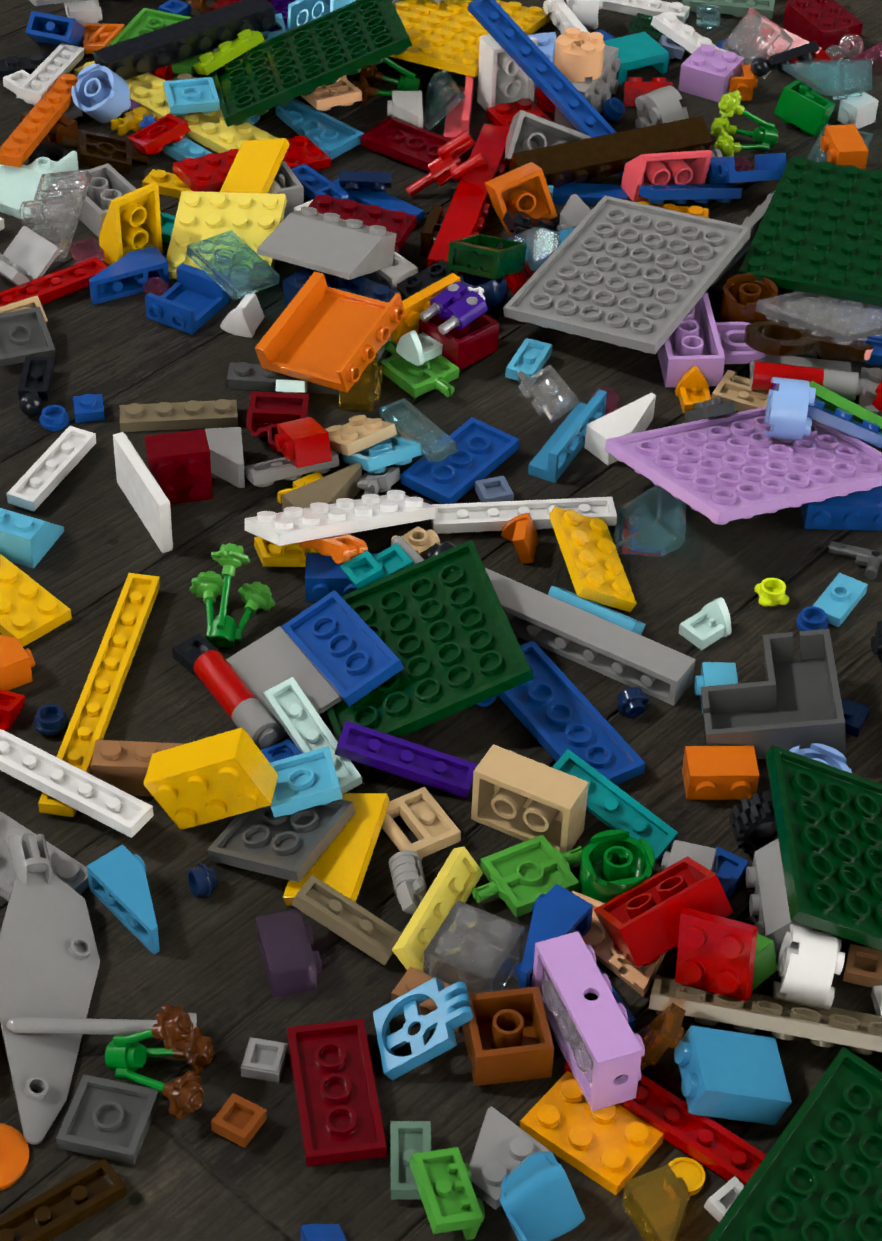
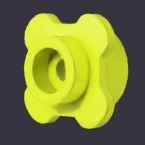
(772, 592)

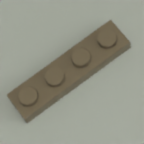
(178, 415)

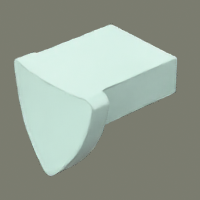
(418, 347)
(708, 624)

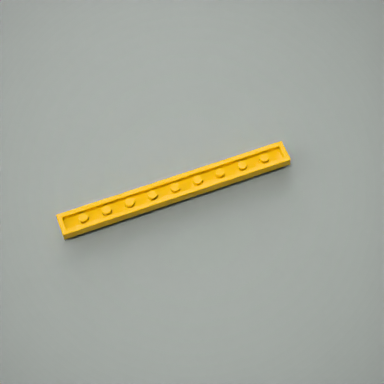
(105, 680)

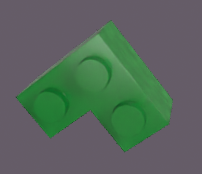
(804, 108)

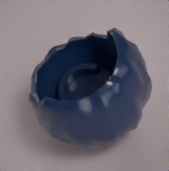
(494, 289)

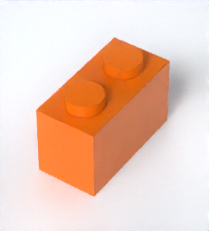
(844, 146)
(720, 772)

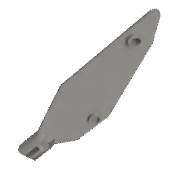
(46, 973)

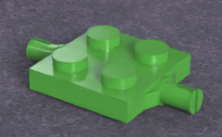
(419, 379)
(526, 872)

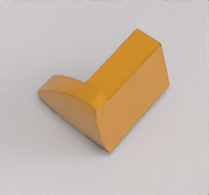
(692, 389)

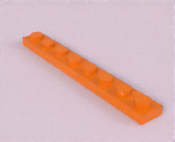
(38, 122)

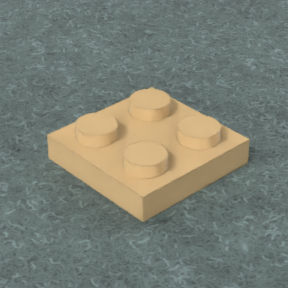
(359, 434)

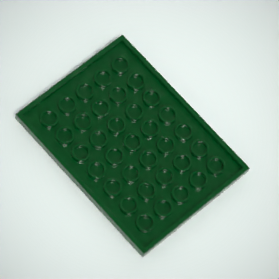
(309, 58)
(822, 232)

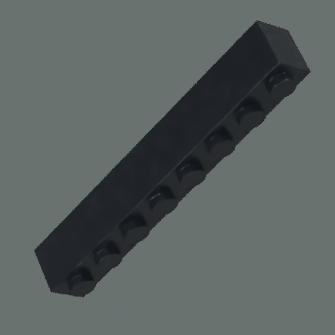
(185, 38)

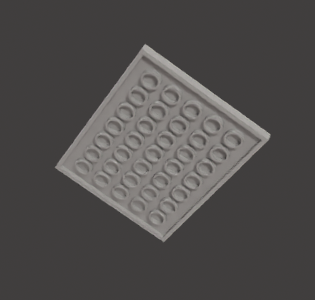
(628, 274)

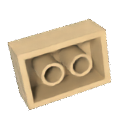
(528, 799)

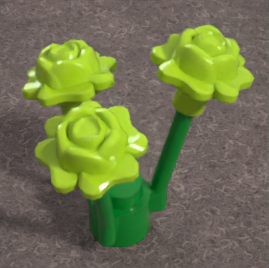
(764, 136)

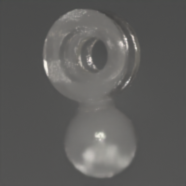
(849, 47)

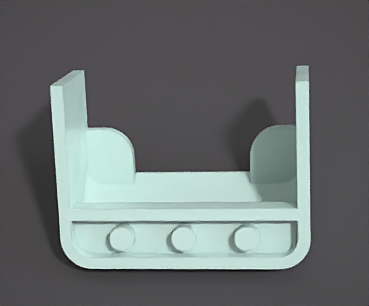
(22, 183)

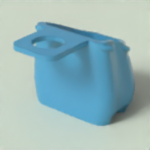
(540, 1199)

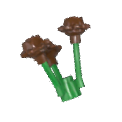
(370, 74)
(182, 1042)

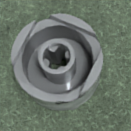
(659, 107)

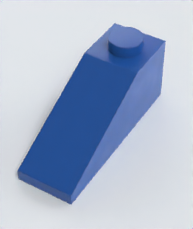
(128, 275)
(553, 916)

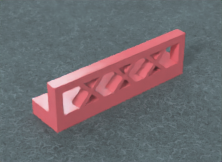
(459, 117)

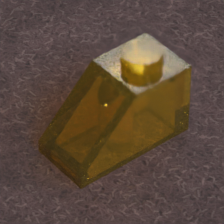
(657, 1204)

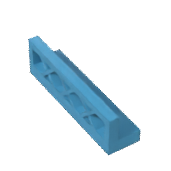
(567, 439)

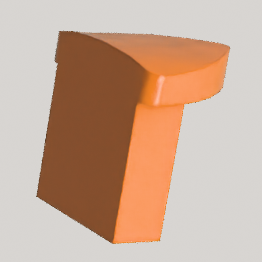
(523, 535)

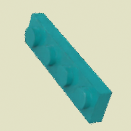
(617, 807)

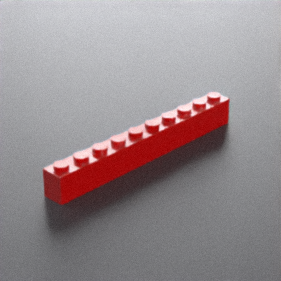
(471, 199)

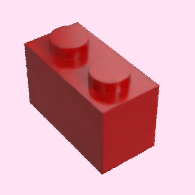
(303, 442)

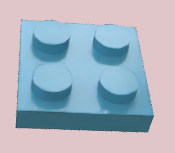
(191, 96)
(388, 452)
(305, 782)

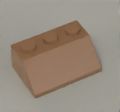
(125, 763)

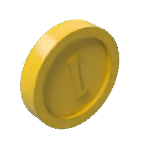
(690, 1172)

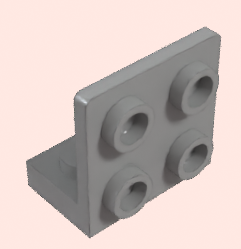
(27, 257)

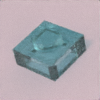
(707, 17)

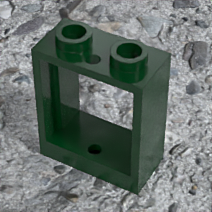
(483, 256)

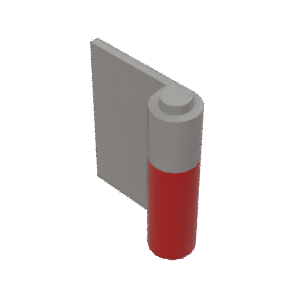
(828, 373)
(243, 678)

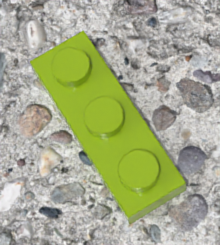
(228, 51)

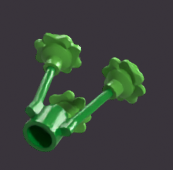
(208, 585)

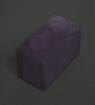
(287, 953)

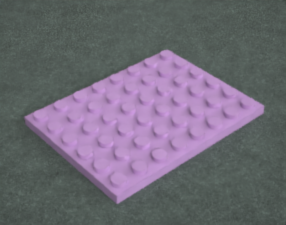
(736, 472)

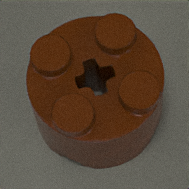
(741, 297)

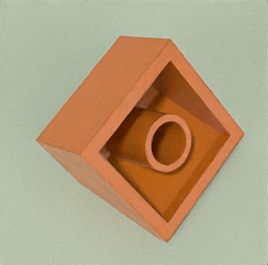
(522, 191)

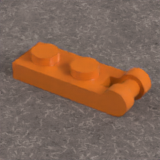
(339, 547)

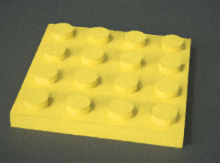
(212, 213)

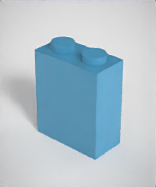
(732, 1075)

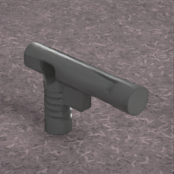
(863, 556)

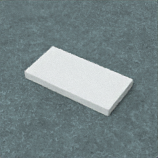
(143, 492)

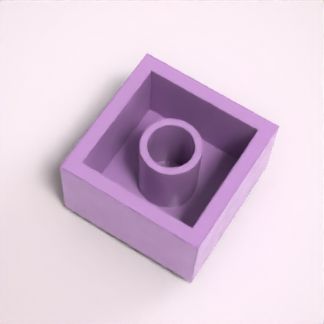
(708, 72)

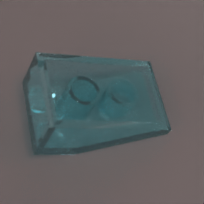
(834, 77)

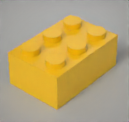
(211, 779)

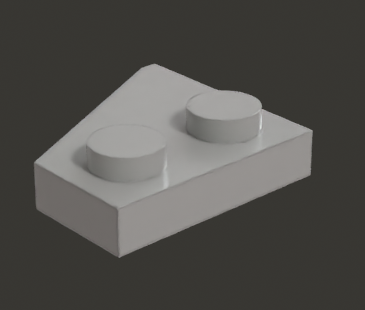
(497, 1153)

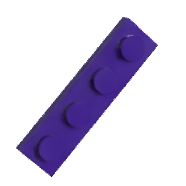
(405, 759)

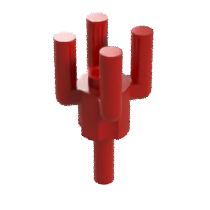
(449, 164)

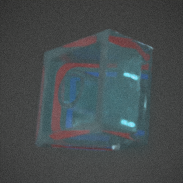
(651, 524)

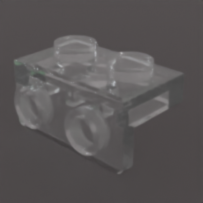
(549, 393)

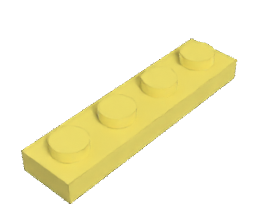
(451, 884)

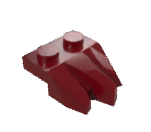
(272, 408)

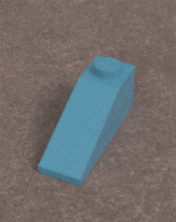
(123, 888)

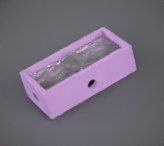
(587, 1021)

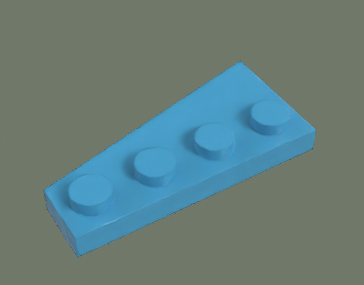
(323, 130)

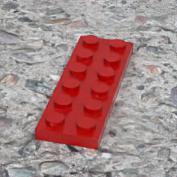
(210, 171)

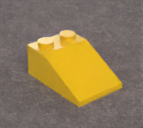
(132, 223)

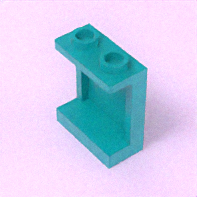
(637, 52)

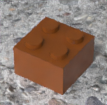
(508, 1037)

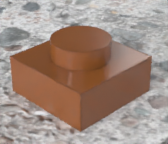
(238, 1120)

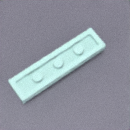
(308, 728)

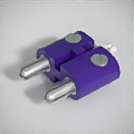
(457, 305)

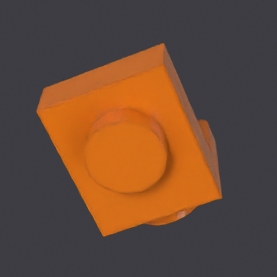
(744, 83)

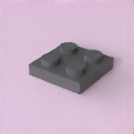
(24, 335)
(108, 1119)

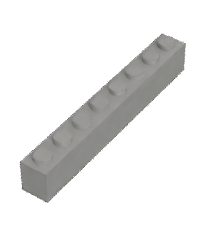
(594, 641)

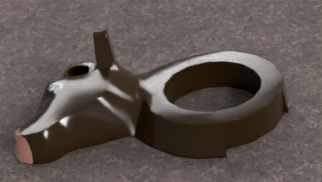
(764, 335)

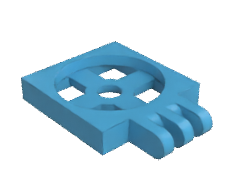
(452, 1012)

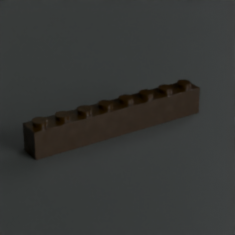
(609, 153)

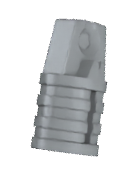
(408, 879)

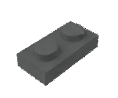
(709, 409)

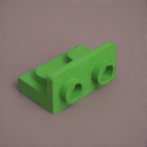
(447, 1191)

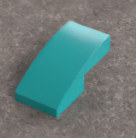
(367, 568)

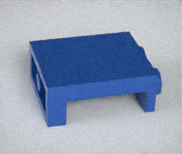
(766, 168)
(188, 301)

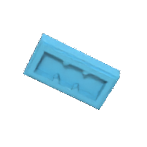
(841, 598)

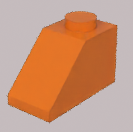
(14, 663)

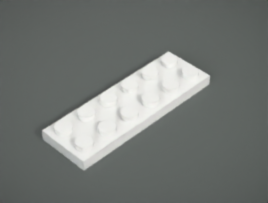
(340, 518)

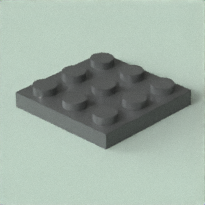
(283, 844)

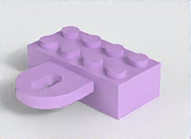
(704, 344)

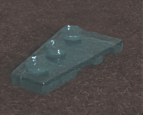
(441, 98)

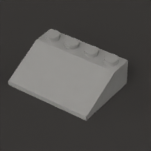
(330, 244)

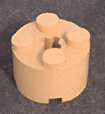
(579, 54)

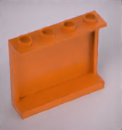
(328, 334)

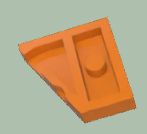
(99, 35)

